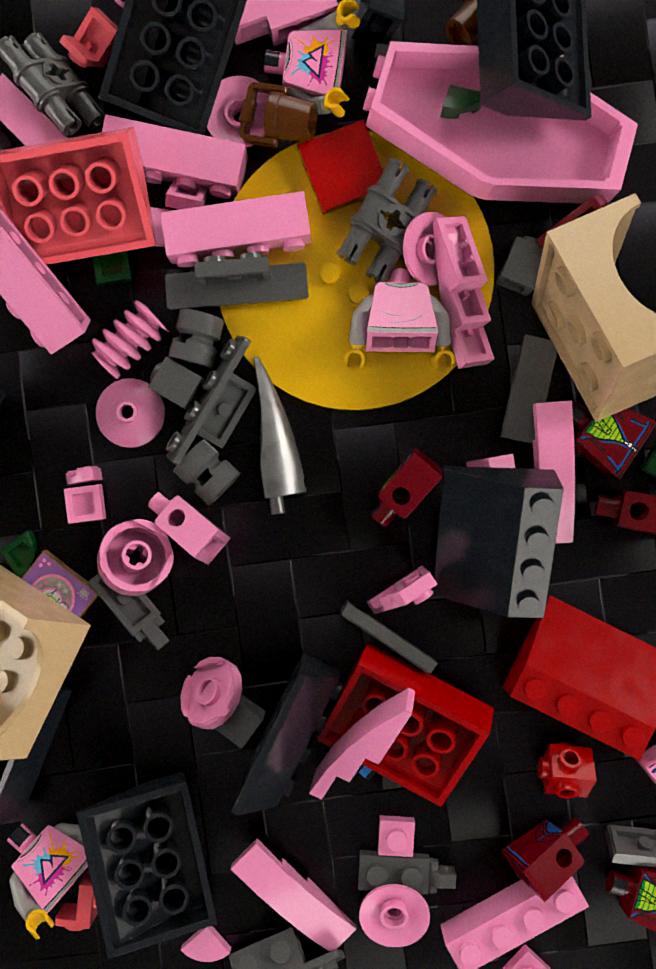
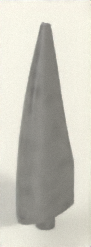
(279, 455)

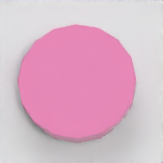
(211, 693)

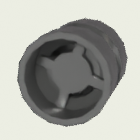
(196, 338)
(197, 463)

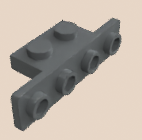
(236, 282)
(219, 406)
(282, 952)

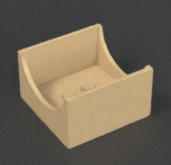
(592, 316)
(35, 657)

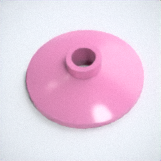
(229, 103)
(419, 248)
(146, 418)
(394, 926)

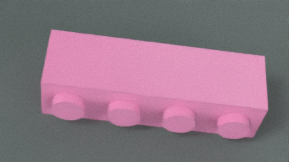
(187, 157)
(236, 228)
(36, 293)
(507, 922)

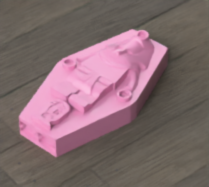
(486, 150)

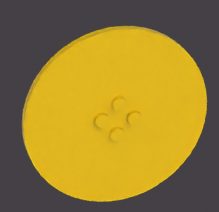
(307, 338)

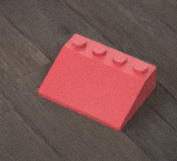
(78, 195)

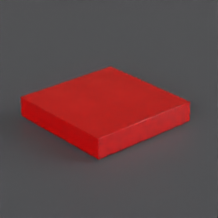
(341, 166)

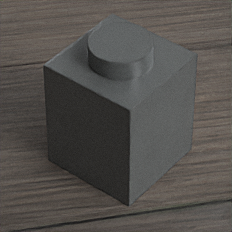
(521, 266)
(176, 383)
(242, 722)

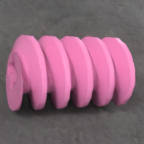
(127, 339)

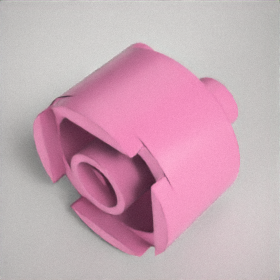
(125, 539)

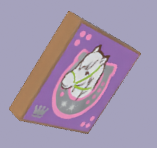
(60, 583)

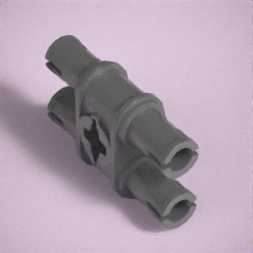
(51, 83)
(370, 220)

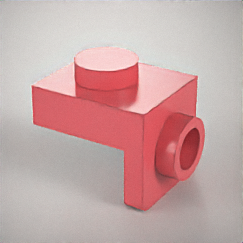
(92, 41)
(80, 915)

